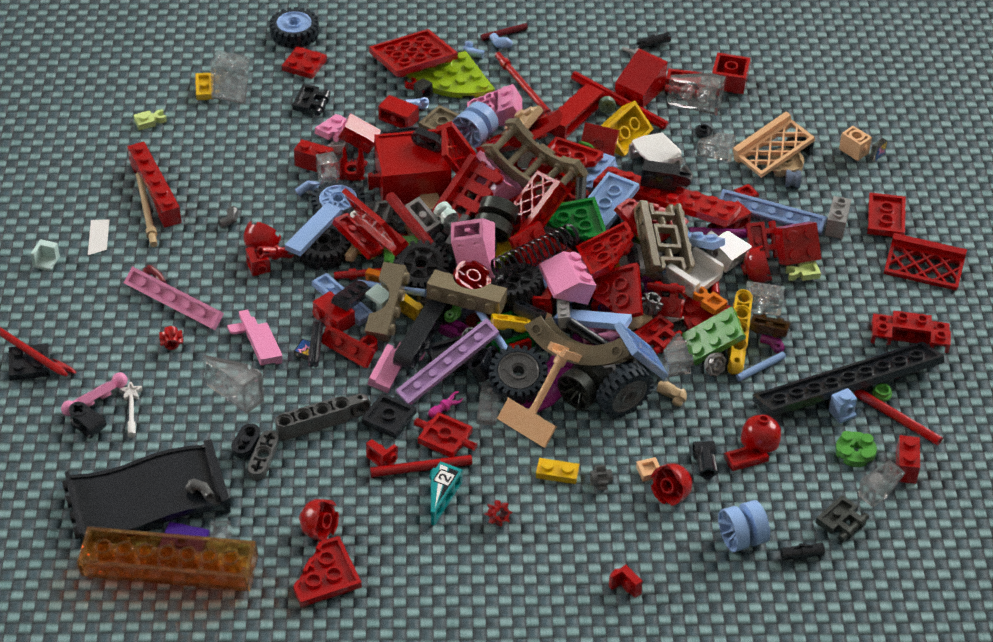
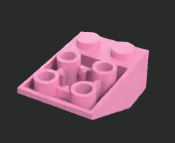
(503, 102)
(474, 242)

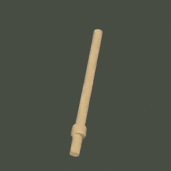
(151, 231)

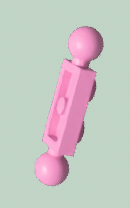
(118, 380)

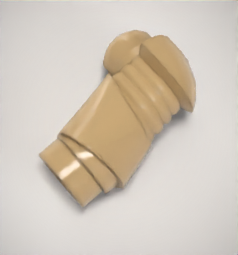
(639, 321)
(670, 390)

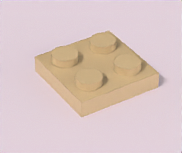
(527, 116)

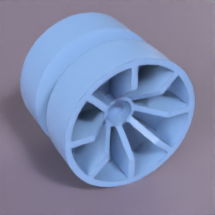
(476, 123)
(744, 525)

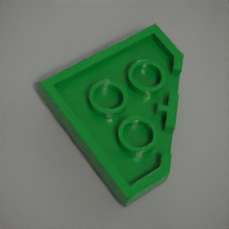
(582, 214)

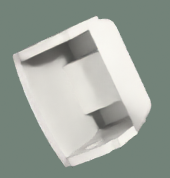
(655, 148)

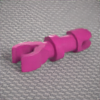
(444, 405)

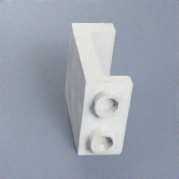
(705, 273)

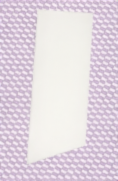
(98, 236)

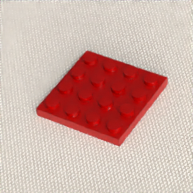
(413, 53)

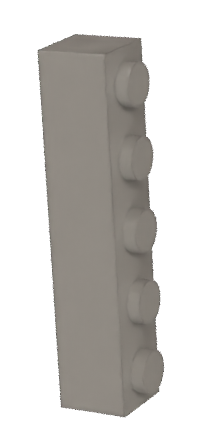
(563, 312)

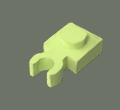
(147, 119)
(805, 270)

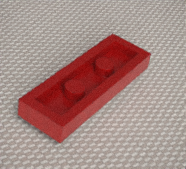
(357, 236)
(347, 346)

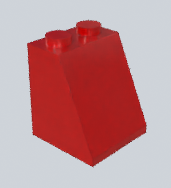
(642, 78)

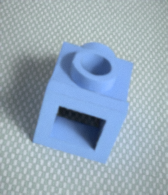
(843, 405)

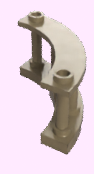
(544, 154)
(606, 354)

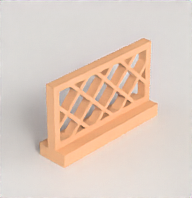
(764, 137)

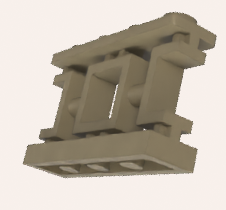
(650, 238)

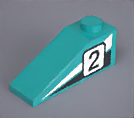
(444, 484)

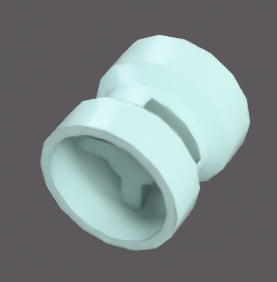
(445, 213)

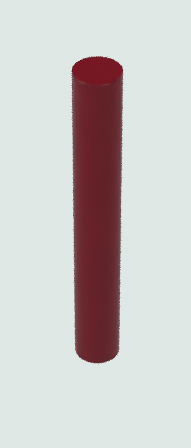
(505, 31)

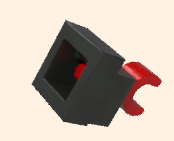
(421, 88)

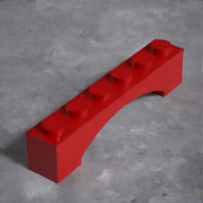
(162, 196)

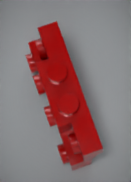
(910, 328)

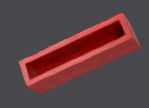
(577, 110)

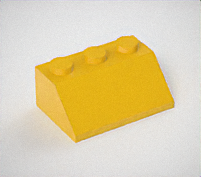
(631, 123)

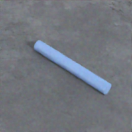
(760, 366)

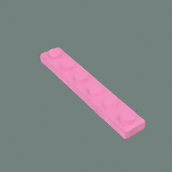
(174, 298)

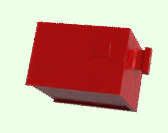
(407, 168)

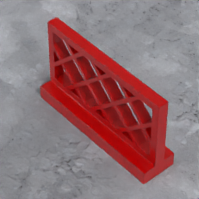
(454, 146)
(548, 204)
(376, 226)
(927, 250)

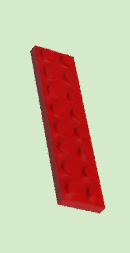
(693, 202)

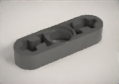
(264, 463)

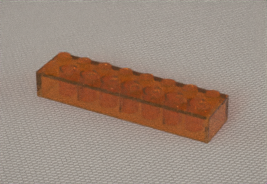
(168, 558)

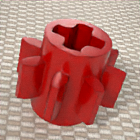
(171, 337)
(503, 516)

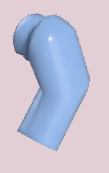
(502, 42)
(471, 51)
(422, 103)
(307, 186)

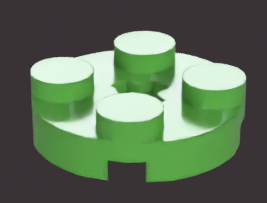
(846, 444)

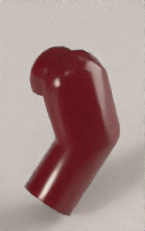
(151, 270)

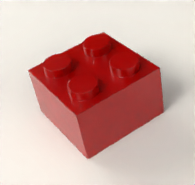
(734, 69)
(797, 243)

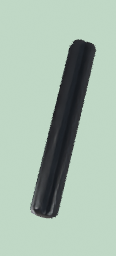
(587, 334)

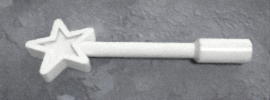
(131, 393)

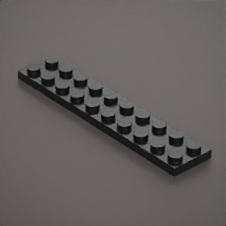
(851, 376)

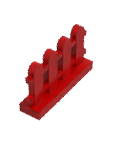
(465, 182)

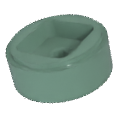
(606, 104)

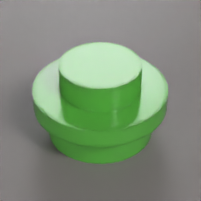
(882, 392)

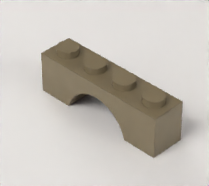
(486, 299)
(382, 323)

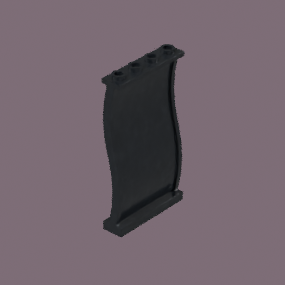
(146, 490)

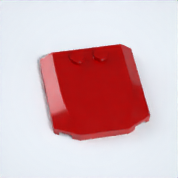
(539, 129)

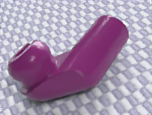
(775, 343)

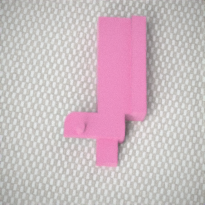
(259, 337)
(385, 371)

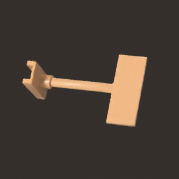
(526, 420)

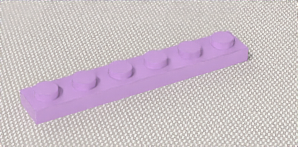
(447, 362)

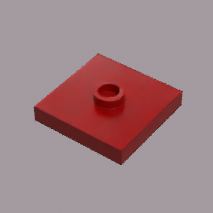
(601, 137)

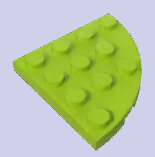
(456, 78)

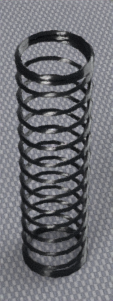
(565, 239)

